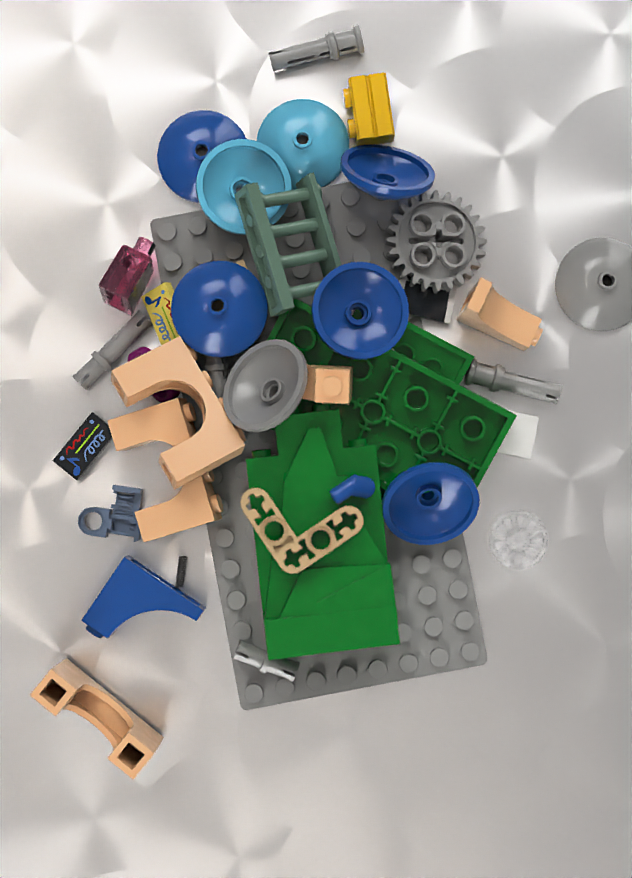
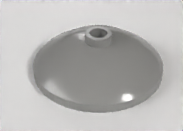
(581, 286)
(265, 385)

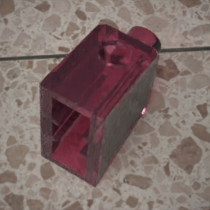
(128, 276)

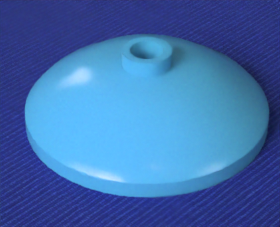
(320, 125)
(232, 167)

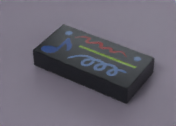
(84, 446)

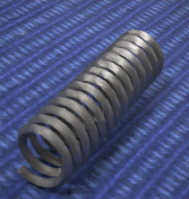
(181, 563)

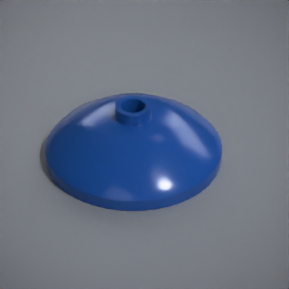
(179, 144)
(387, 171)
(375, 295)
(234, 326)
(432, 515)

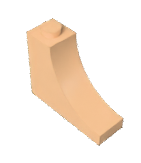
(498, 317)
(329, 384)

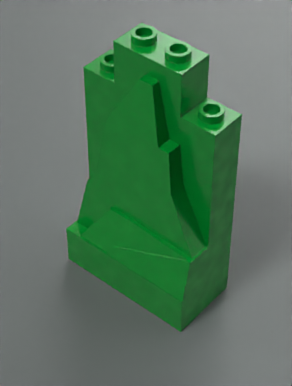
(348, 593)

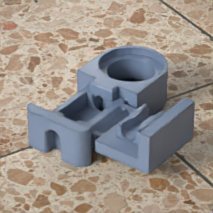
(122, 516)

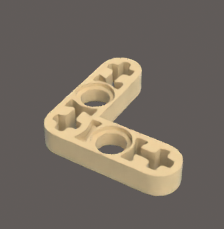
(289, 540)

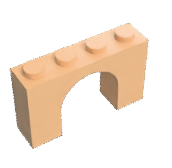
(175, 368)
(196, 501)
(73, 690)

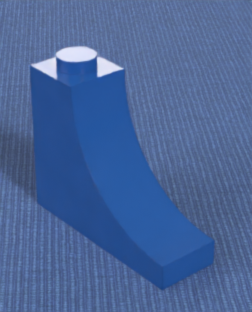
(134, 591)

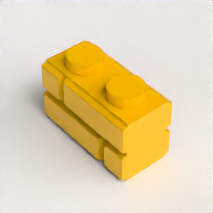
(370, 109)

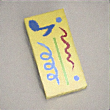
(159, 309)

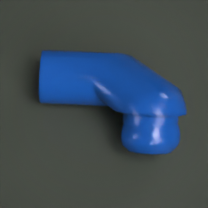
(353, 486)

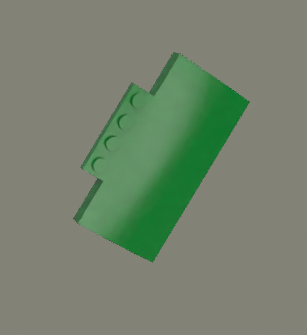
(407, 400)

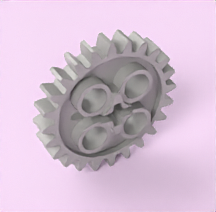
(433, 214)

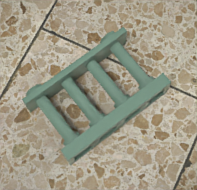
(262, 243)

